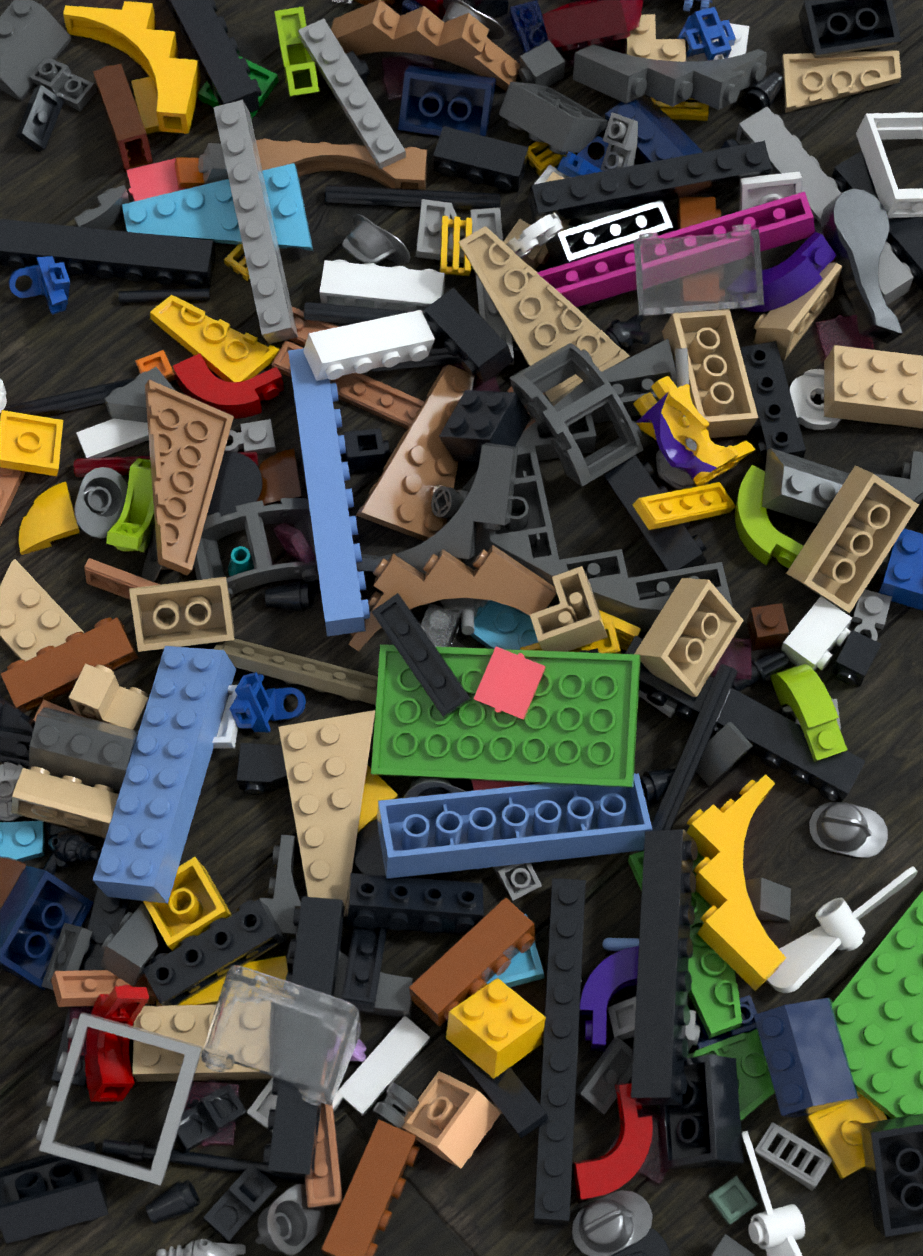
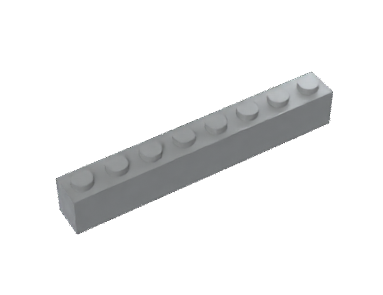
(788, 156)
(255, 222)

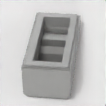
(809, 1181)

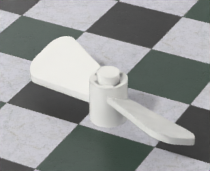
(837, 931)
(776, 1227)

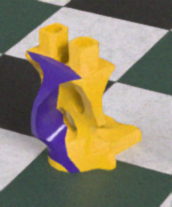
(670, 428)

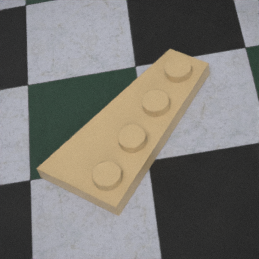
(835, 76)

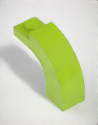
(296, 60)
(137, 518)
(754, 526)
(814, 708)

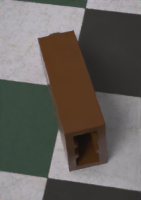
(123, 117)

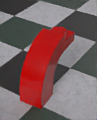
(234, 398)
(107, 1057)
(624, 1159)

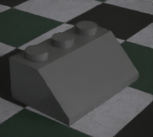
(26, 38)
(550, 117)
(799, 486)
(81, 748)

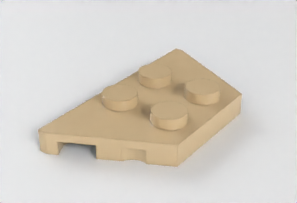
(30, 615)

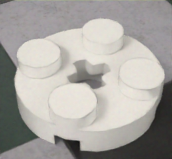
(536, 234)
(806, 410)

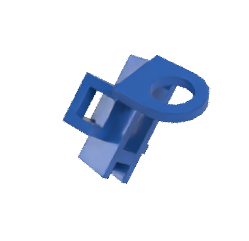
(707, 30)
(582, 163)
(48, 280)
(262, 705)

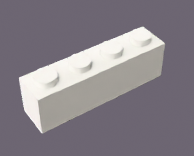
(380, 286)
(368, 345)

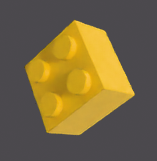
(191, 905)
(495, 1027)

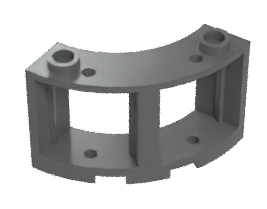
(555, 369)
(253, 518)

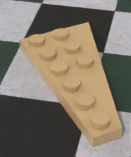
(534, 310)
(326, 787)

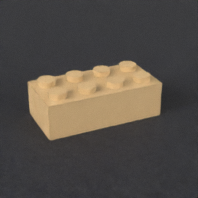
(715, 370)
(874, 386)
(852, 538)
(187, 1024)

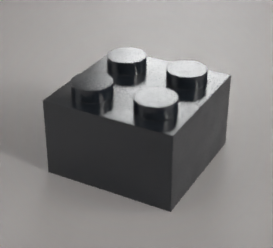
(483, 419)

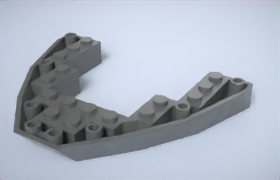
(530, 531)

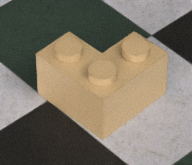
(645, 45)
(574, 620)
(102, 699)

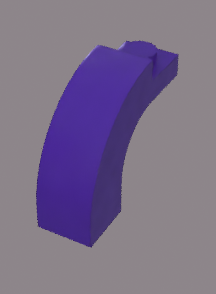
(796, 274)
(606, 980)

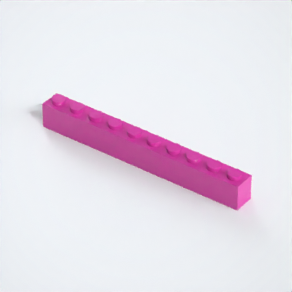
(614, 270)

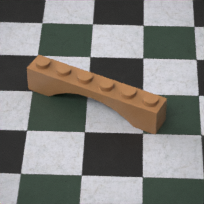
(354, 158)

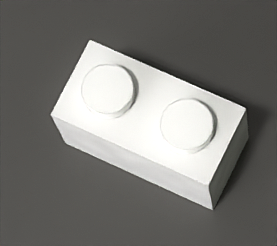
(817, 635)

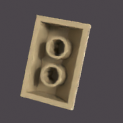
(791, 322)
(182, 614)
(689, 635)
(64, 801)

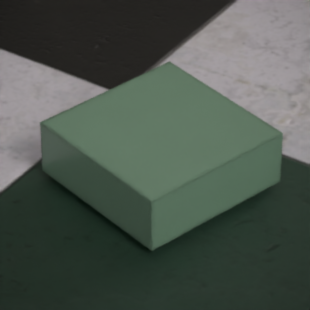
(732, 1200)

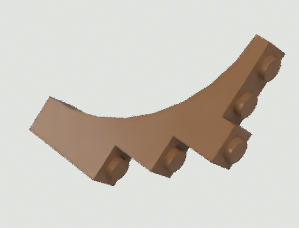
(423, 33)
(446, 577)

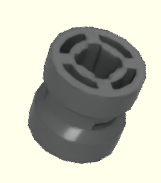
(447, 501)
(400, 1100)

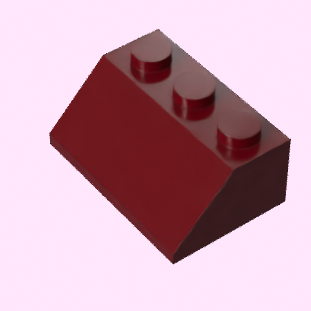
(591, 21)

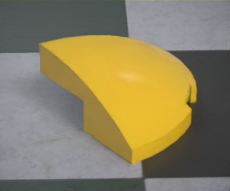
(48, 520)

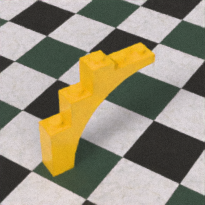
(155, 50)
(731, 922)

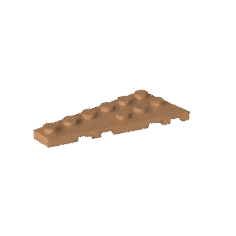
(185, 461)
(419, 464)

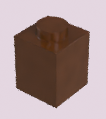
(767, 626)

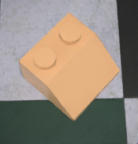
(451, 1118)

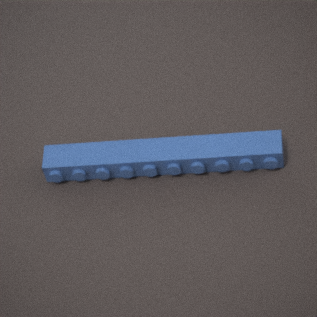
(329, 500)

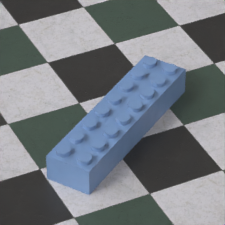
(165, 775)
(509, 827)

